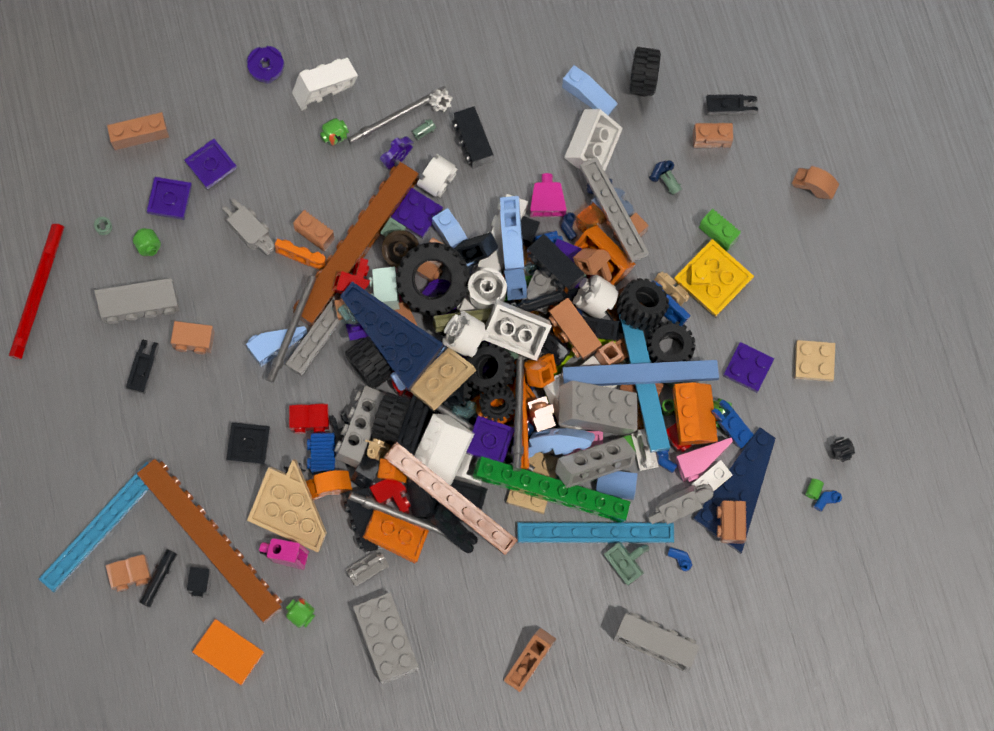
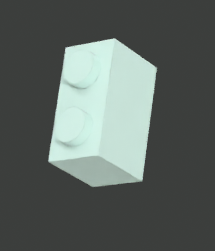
(385, 286)

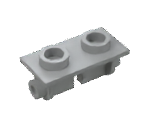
(367, 567)

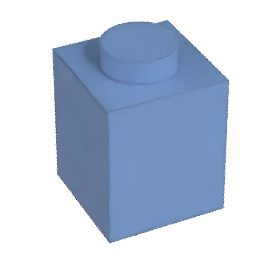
(515, 284)

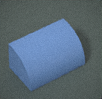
(618, 484)

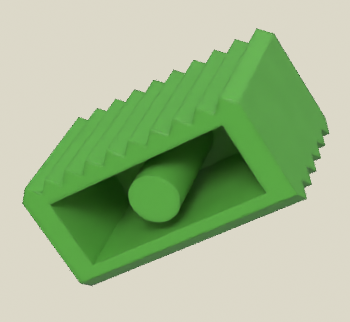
(719, 229)

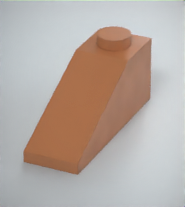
(530, 659)

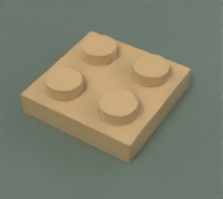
(815, 360)

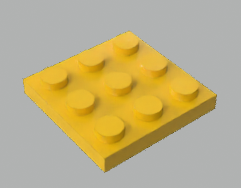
(727, 278)

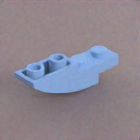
(511, 233)
(560, 440)

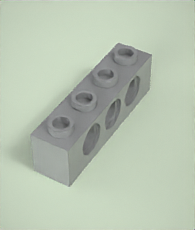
(353, 454)
(595, 462)

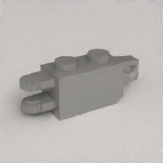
(248, 228)
(681, 504)

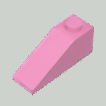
(696, 462)

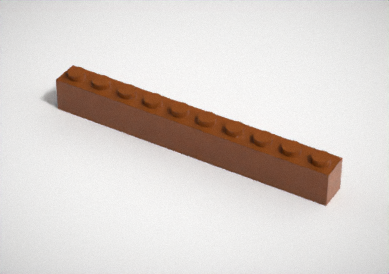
(359, 239)
(207, 538)

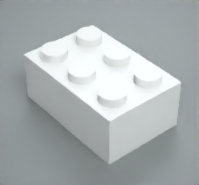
(517, 329)

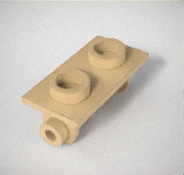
(678, 294)
(377, 449)

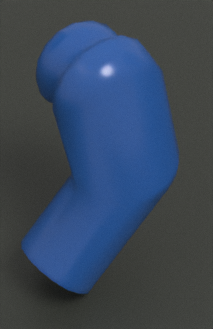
(663, 460)
(827, 498)
(682, 557)

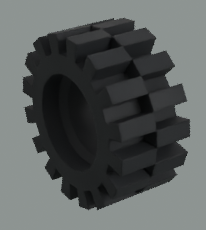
(502, 410)

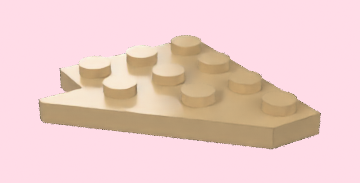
(288, 508)

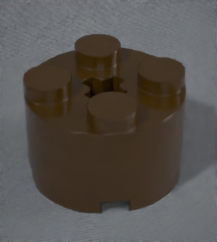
(392, 241)

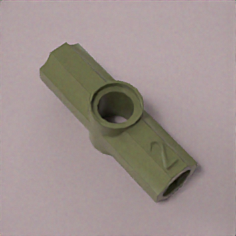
(441, 321)

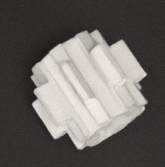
(444, 102)

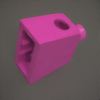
(547, 198)
(285, 553)

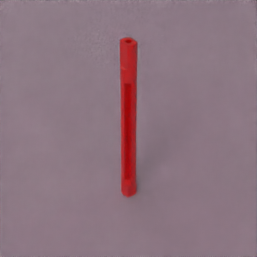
(36, 291)

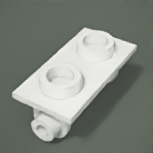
(644, 458)
(714, 476)

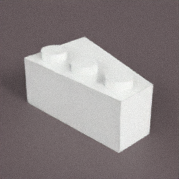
(323, 80)

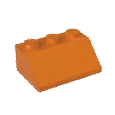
(618, 264)
(693, 413)

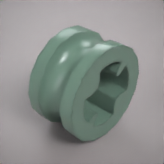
(97, 224)

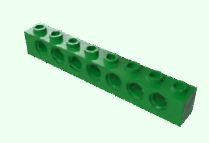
(551, 490)

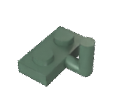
(625, 562)

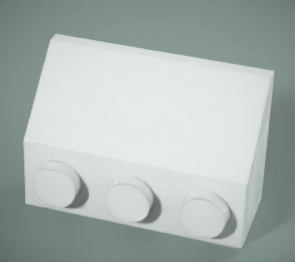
(593, 138)
(444, 446)

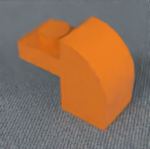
(540, 372)
(329, 484)

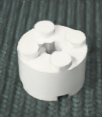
(437, 175)
(477, 285)
(595, 296)
(464, 334)

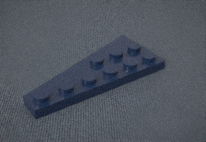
(400, 341)
(743, 485)

